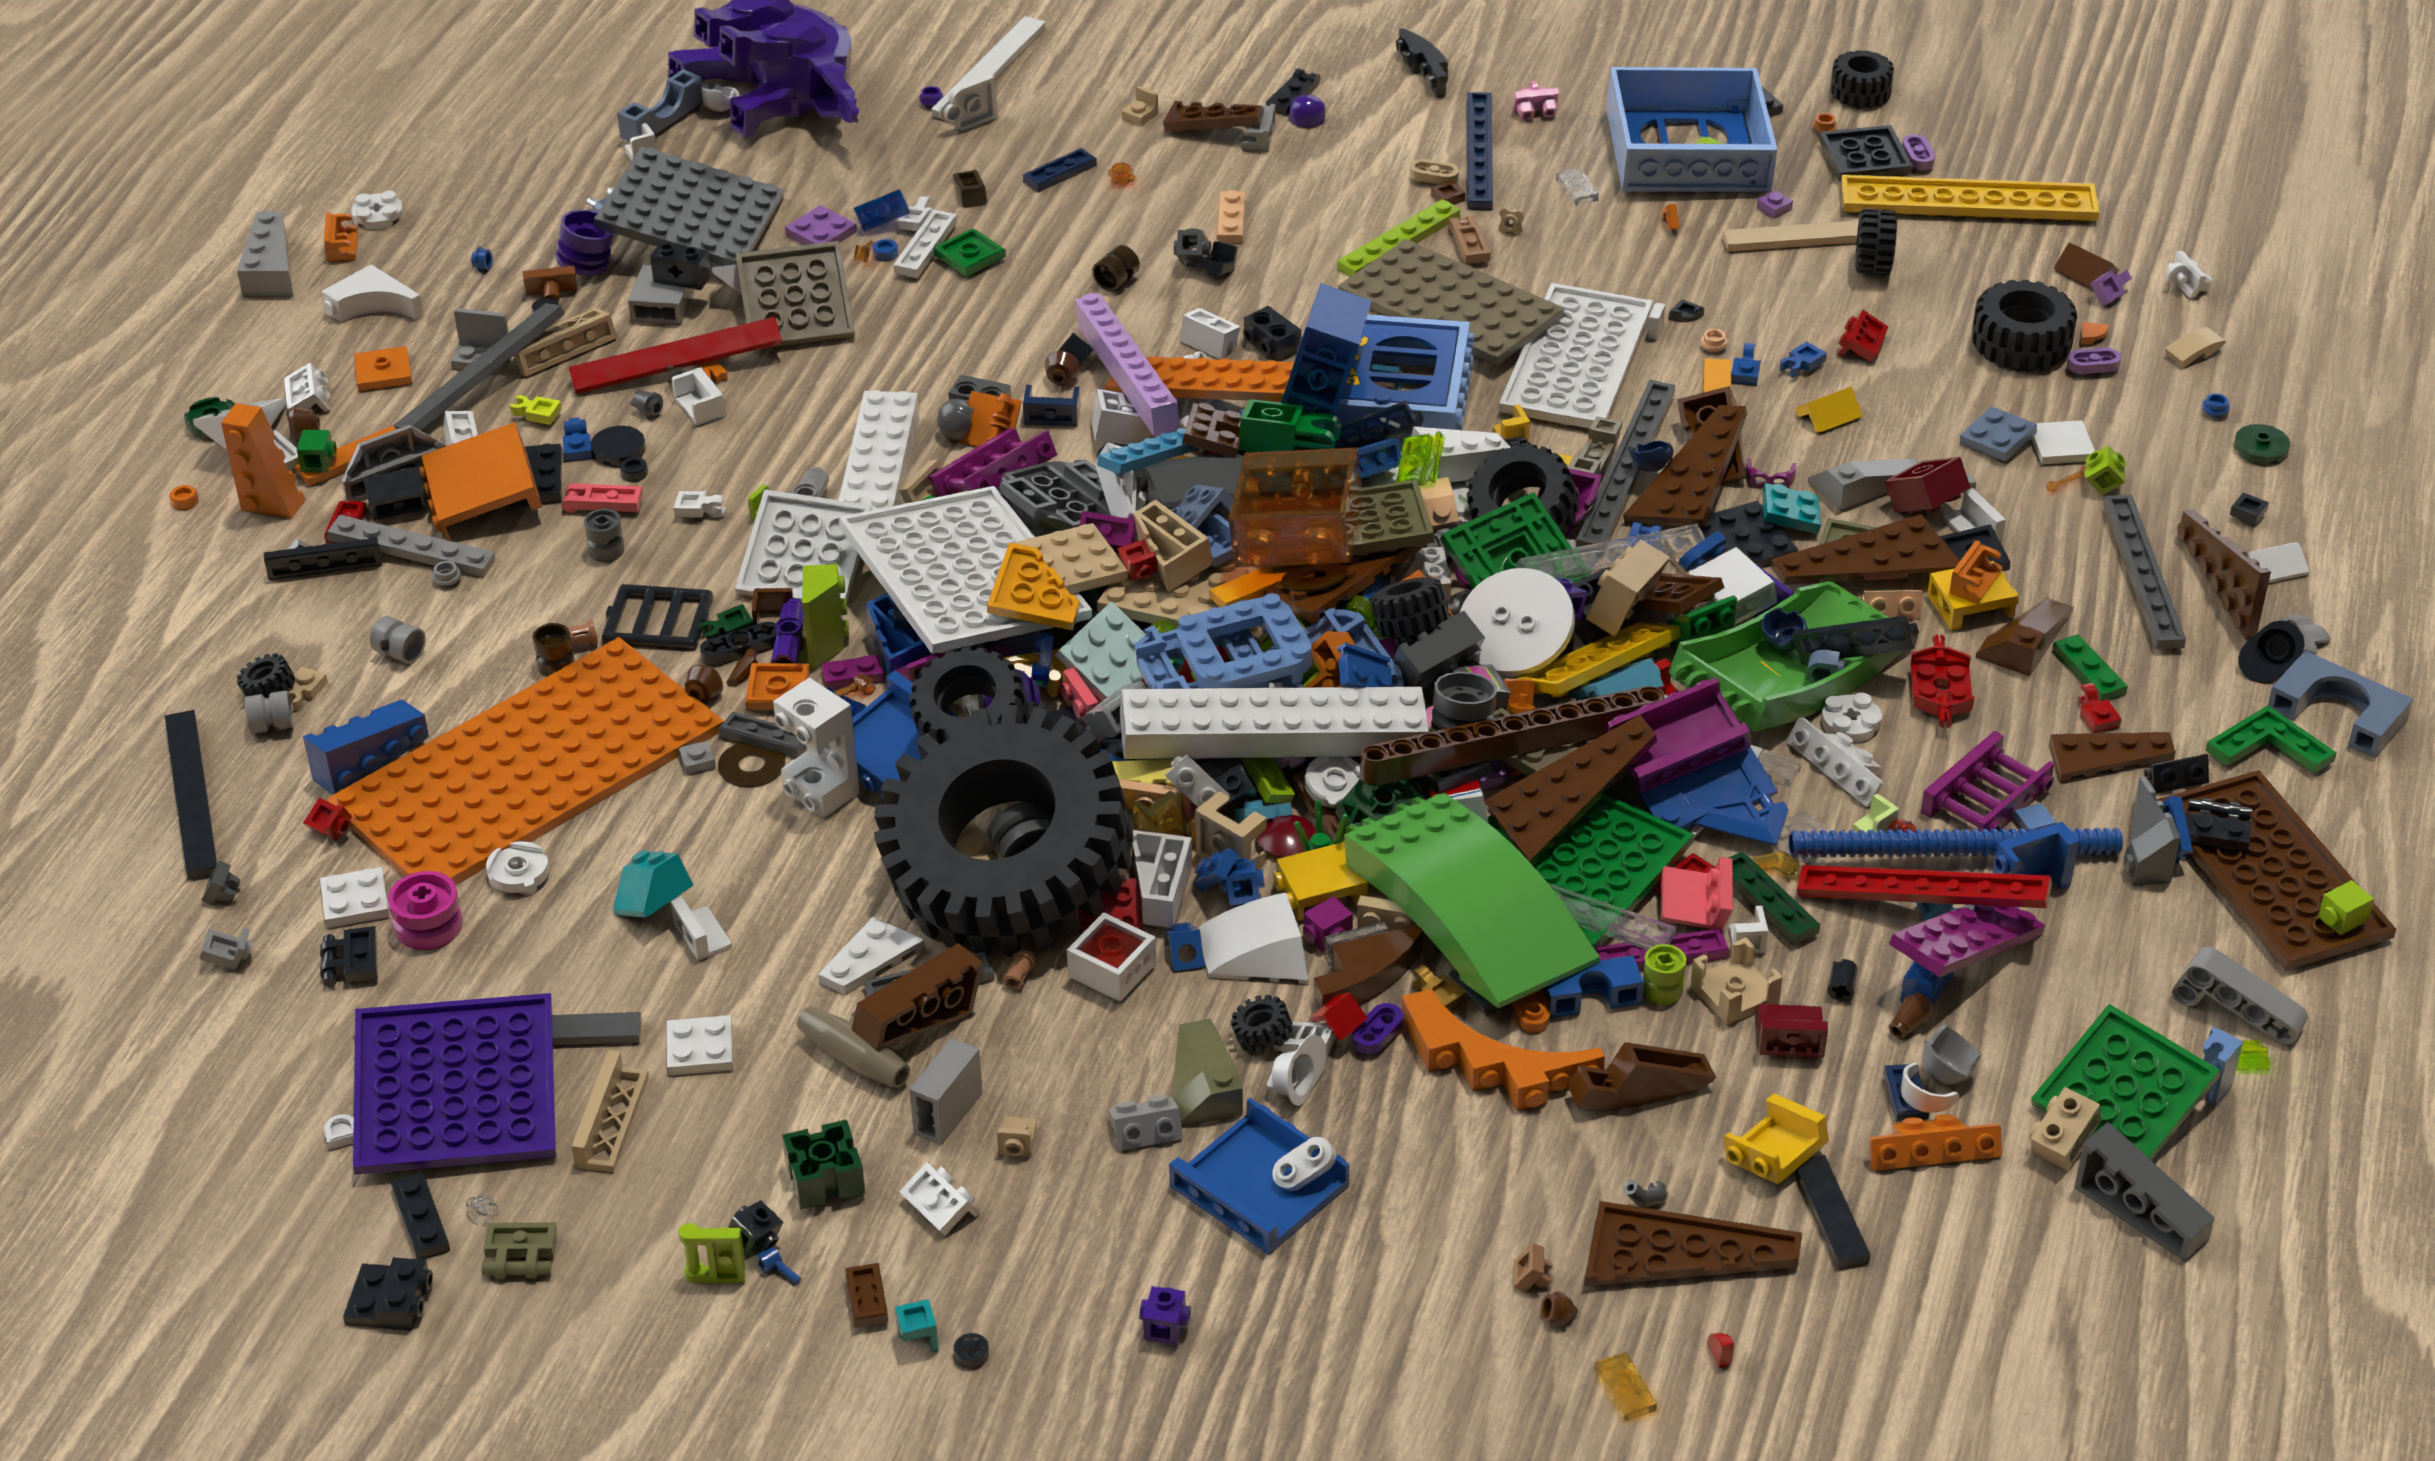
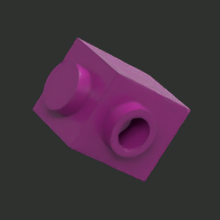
(1326, 920)

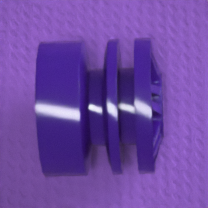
(583, 244)

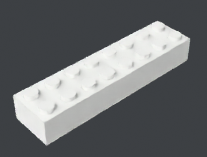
(881, 449)

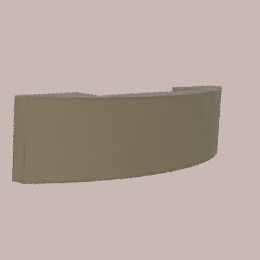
(1599, 446)

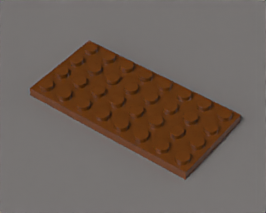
(2281, 876)

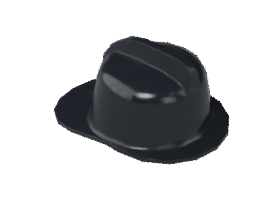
(2271, 651)

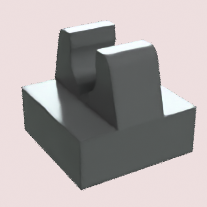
(219, 884)

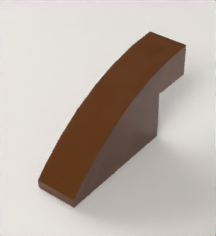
(1369, 964)
(1640, 1077)

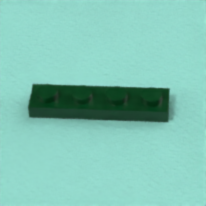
(1777, 904)

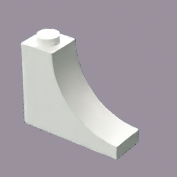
(368, 293)

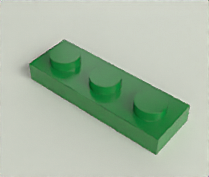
(2089, 667)

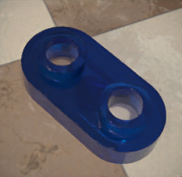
(1043, 649)

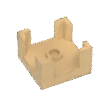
(1218, 832)
(1735, 986)

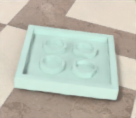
(1104, 652)

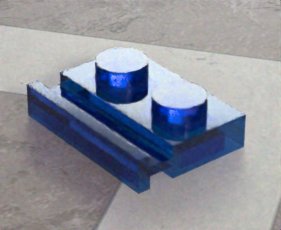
(881, 210)

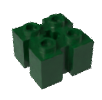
(823, 1164)

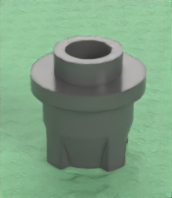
(647, 403)

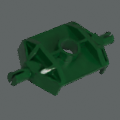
(1362, 803)

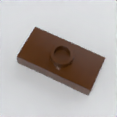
(866, 1295)

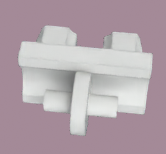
(2187, 275)

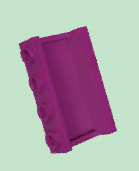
(1690, 732)

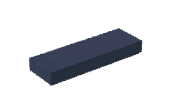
(1059, 170)

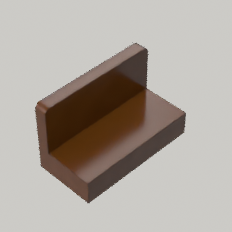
(2082, 265)

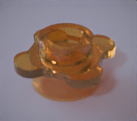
(1121, 174)

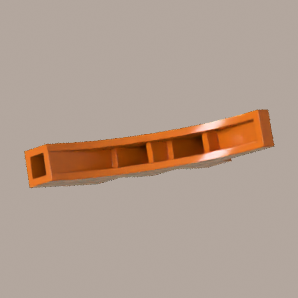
(1484, 1061)

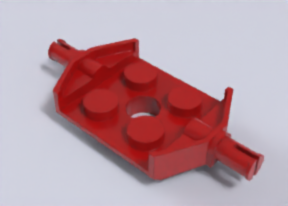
(1941, 668)

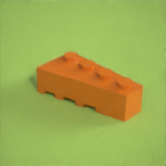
(258, 464)

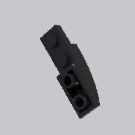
(1424, 59)

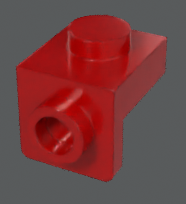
(1138, 560)
(328, 819)

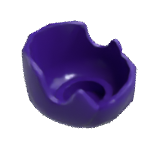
(1307, 111)

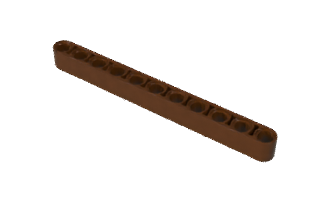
(1499, 737)

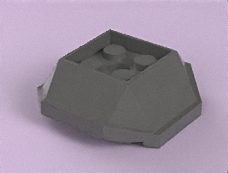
(1054, 494)

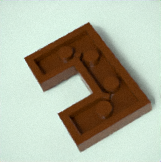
(1201, 428)

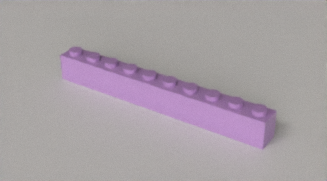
(1127, 365)

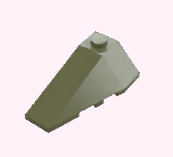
(1204, 1076)

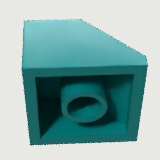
(650, 883)

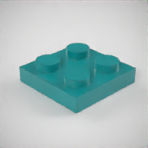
(1791, 508)

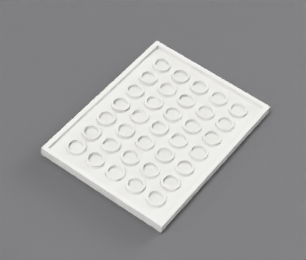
(942, 564)

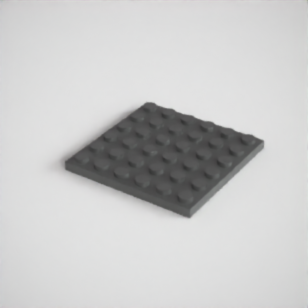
(689, 206)

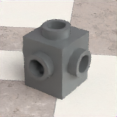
(1189, 240)

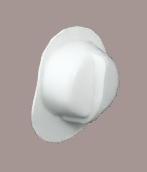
(1298, 1070)

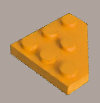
(1032, 590)

